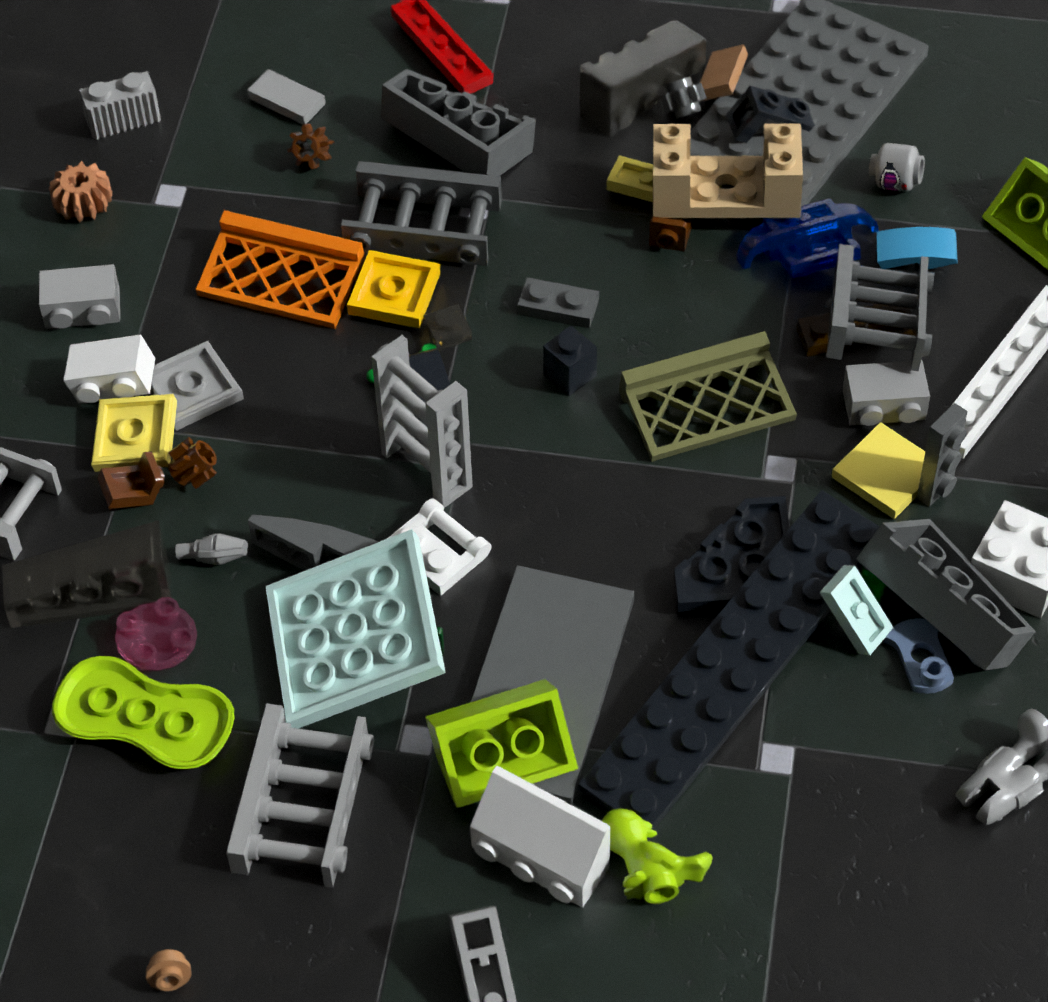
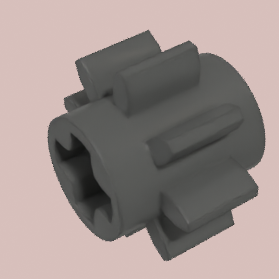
(683, 97)

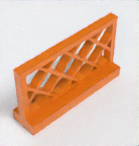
(296, 245)

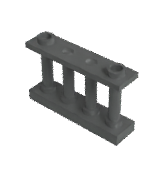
(428, 187)
(845, 312)

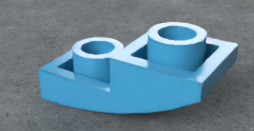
(908, 244)

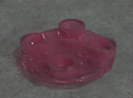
(155, 635)

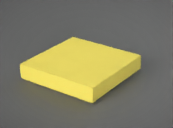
(132, 427)
(883, 470)

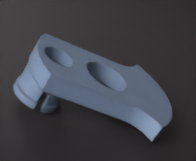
(933, 672)

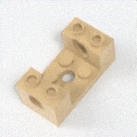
(762, 184)

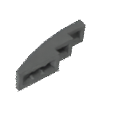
(302, 541)

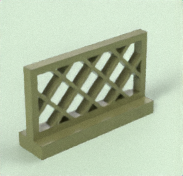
(700, 366)

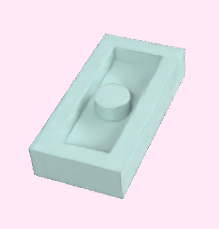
(856, 609)

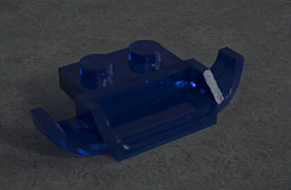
(808, 241)

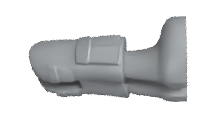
(1005, 773)

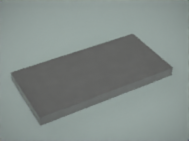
(563, 634)

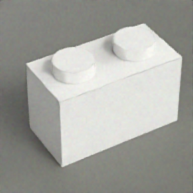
(109, 369)

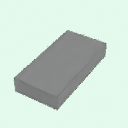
(286, 97)

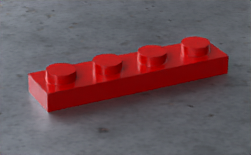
(442, 45)

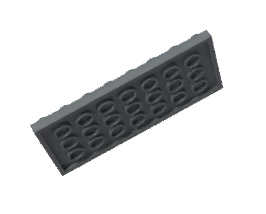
(833, 63)

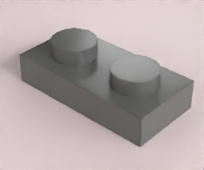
(558, 302)

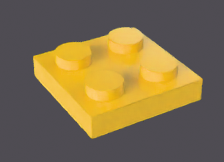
(393, 289)

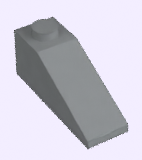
(482, 955)

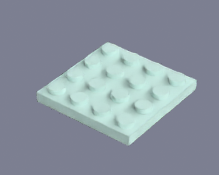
(354, 630)

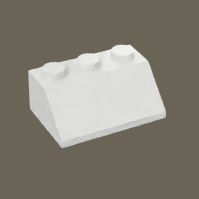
(540, 837)

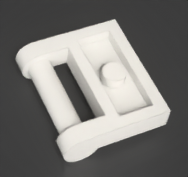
(442, 563)

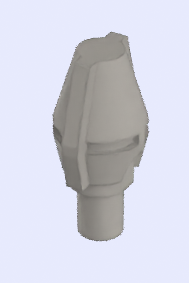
(213, 549)

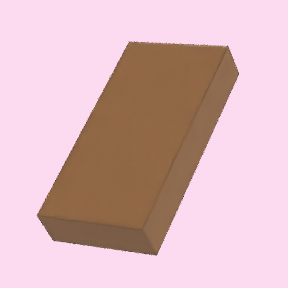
(723, 72)

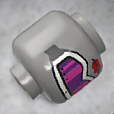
(897, 167)

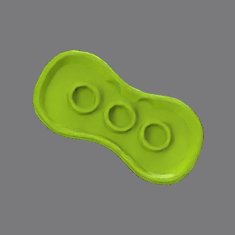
(170, 722)

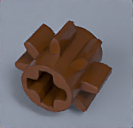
(319, 144)
(192, 463)

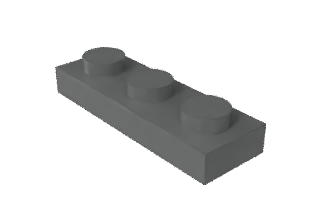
(942, 455)

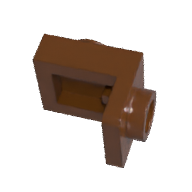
(132, 484)

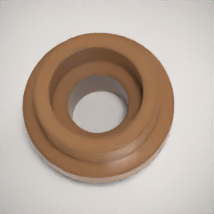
(168, 970)

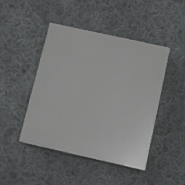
(198, 383)

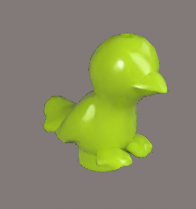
(651, 867)

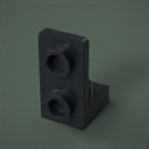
(760, 104)

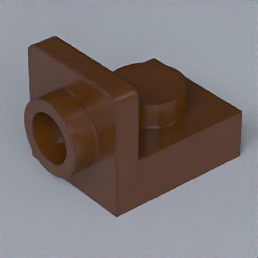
(670, 232)

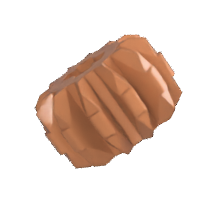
(80, 191)

